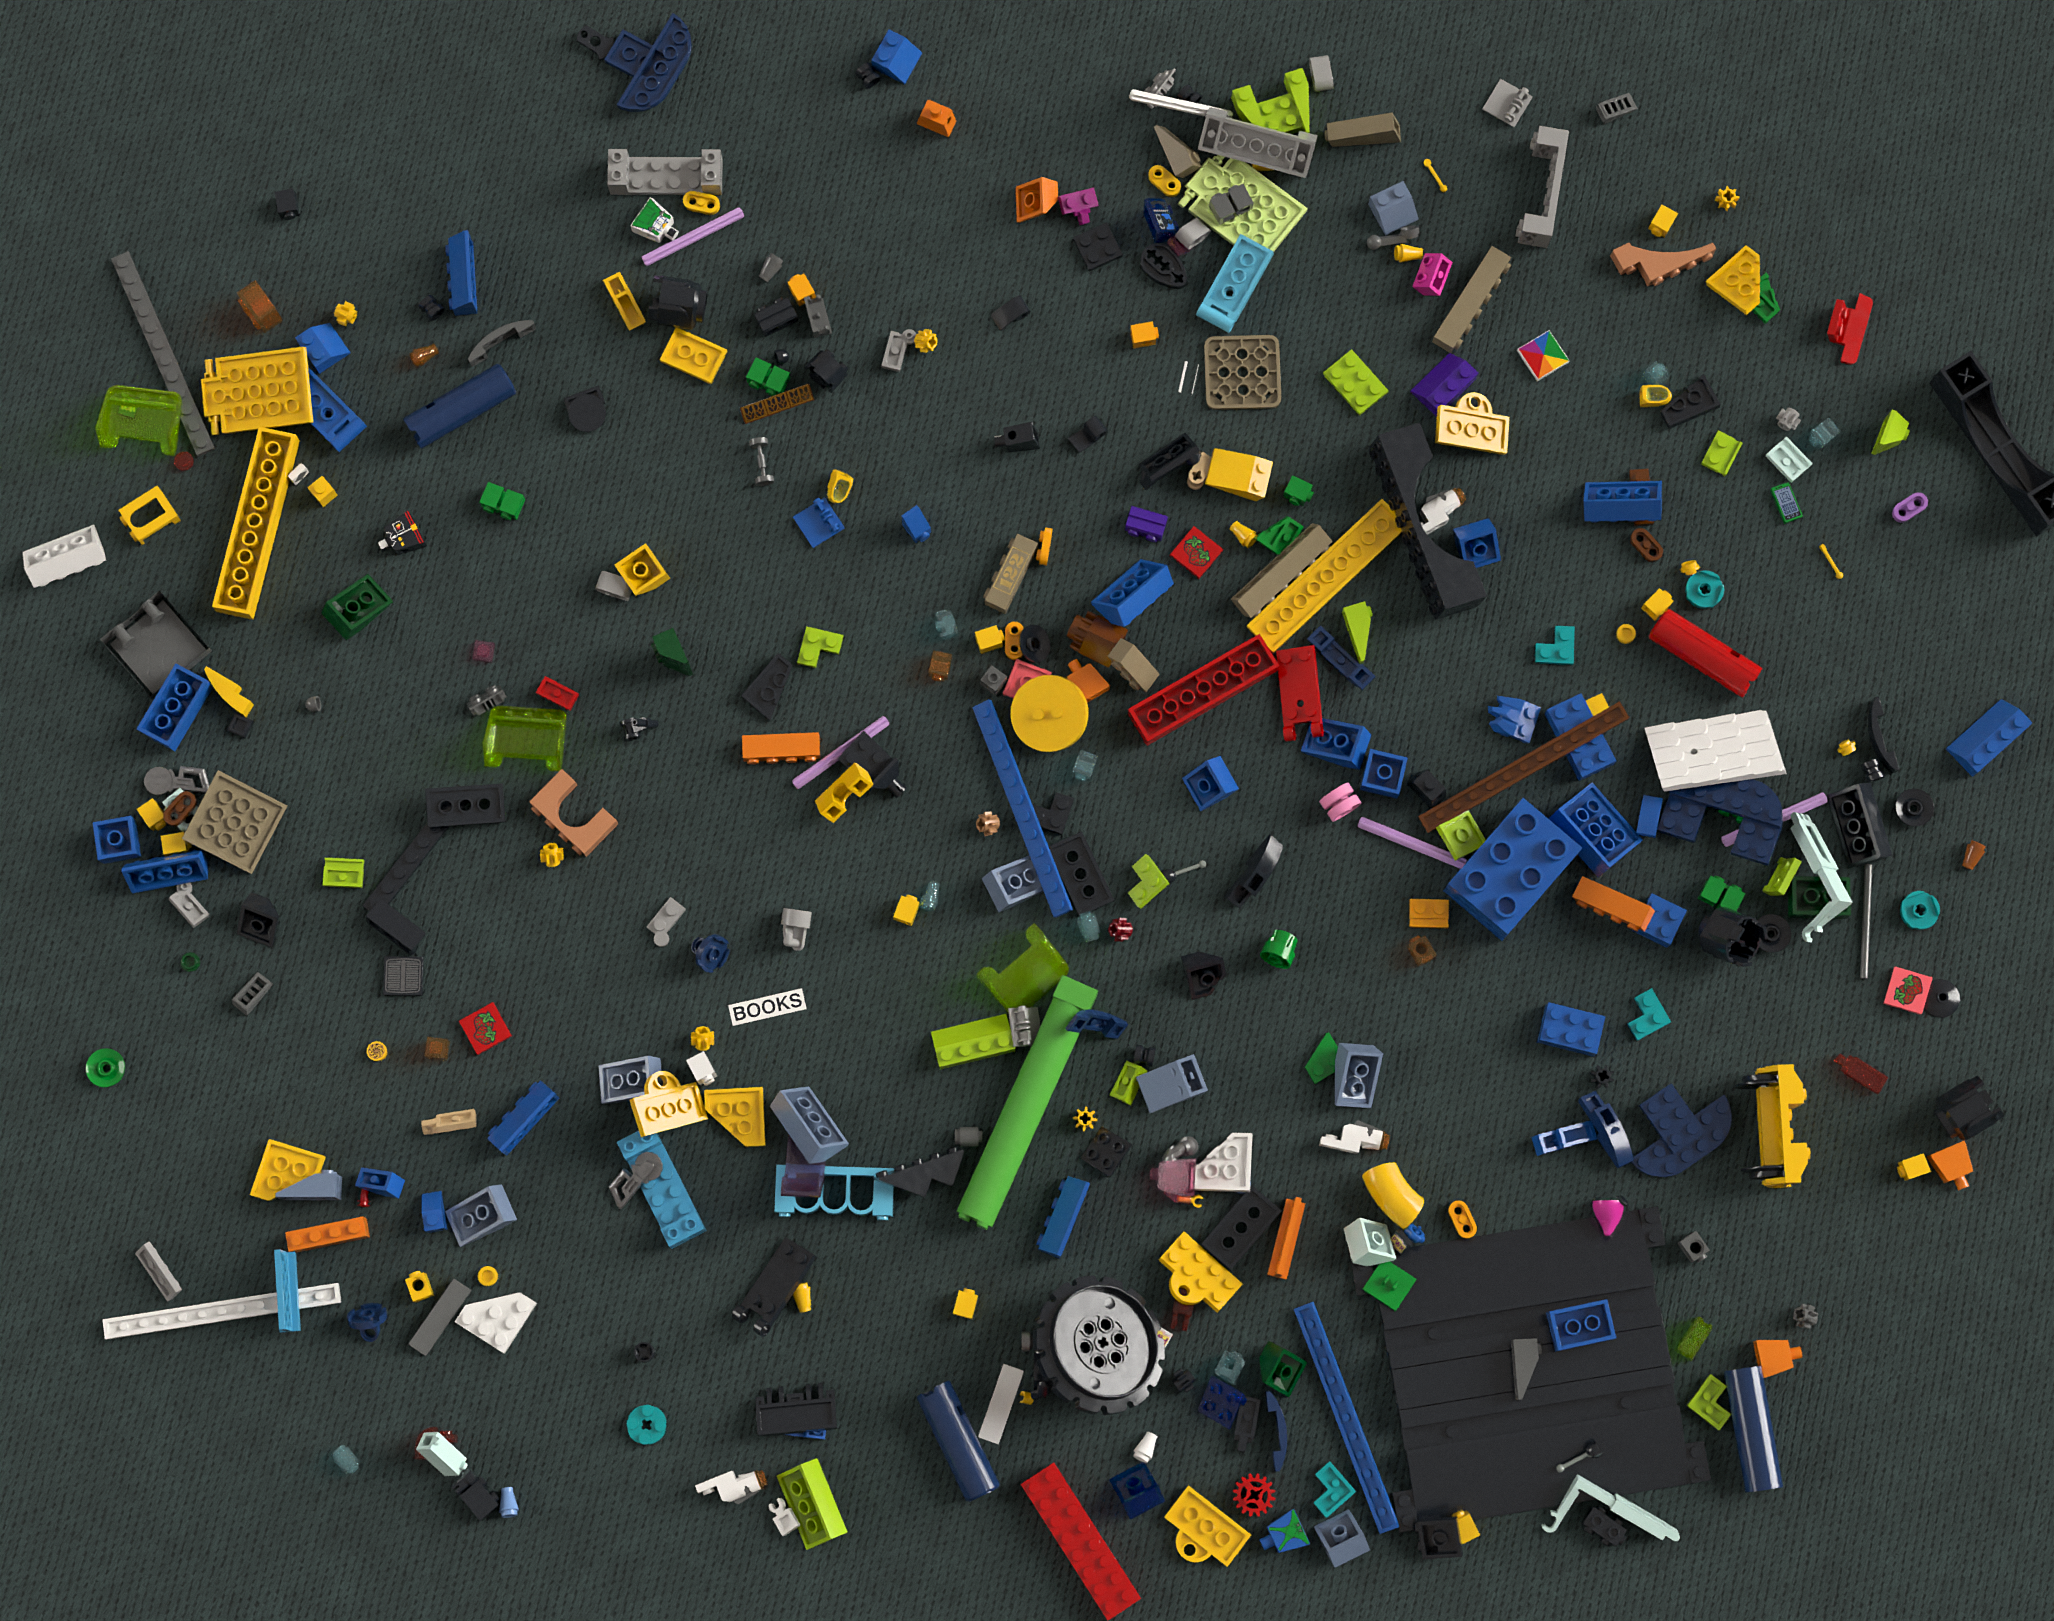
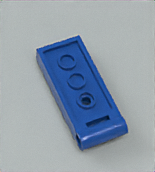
(342, 425)

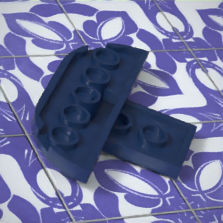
(651, 66)
(1683, 1135)

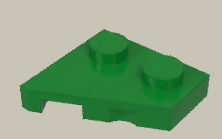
(1768, 305)
(1279, 535)
(1323, 1060)

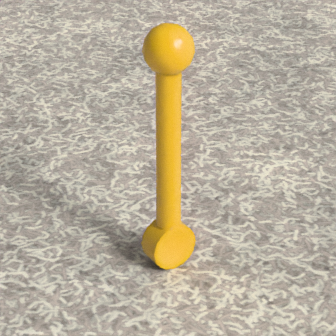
(1427, 163)
(1839, 575)

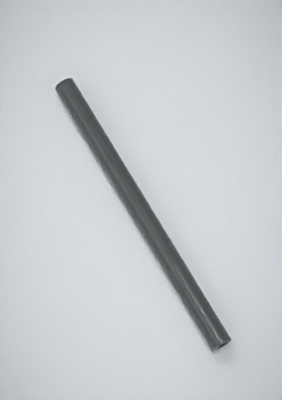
(1866, 921)

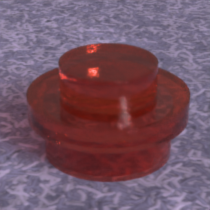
(183, 461)

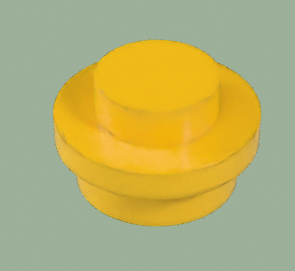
(1689, 567)
(1846, 747)

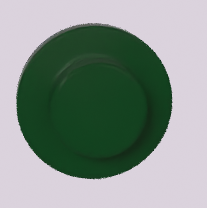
(190, 962)

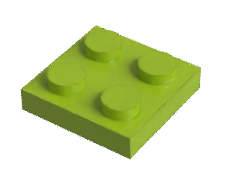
(1461, 835)

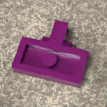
(1079, 204)

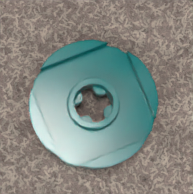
(1695, 595)
(1913, 919)
(635, 1424)

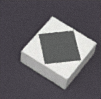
(298, 474)

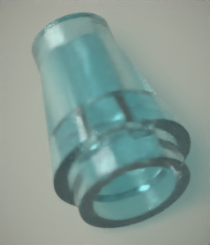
(929, 899)

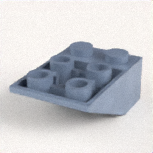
(1172, 1084)

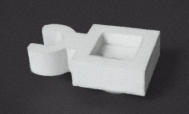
(785, 1519)

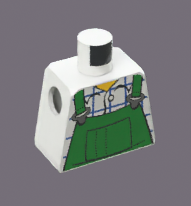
(654, 222)

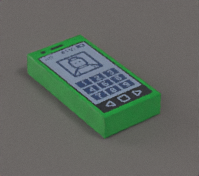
(1786, 503)

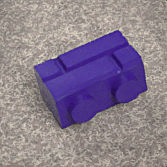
(1146, 524)

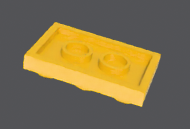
(693, 355)

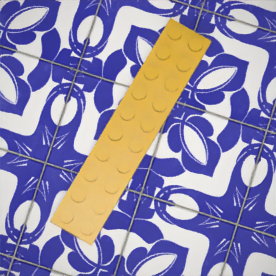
(1326, 576)

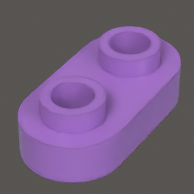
(1909, 508)

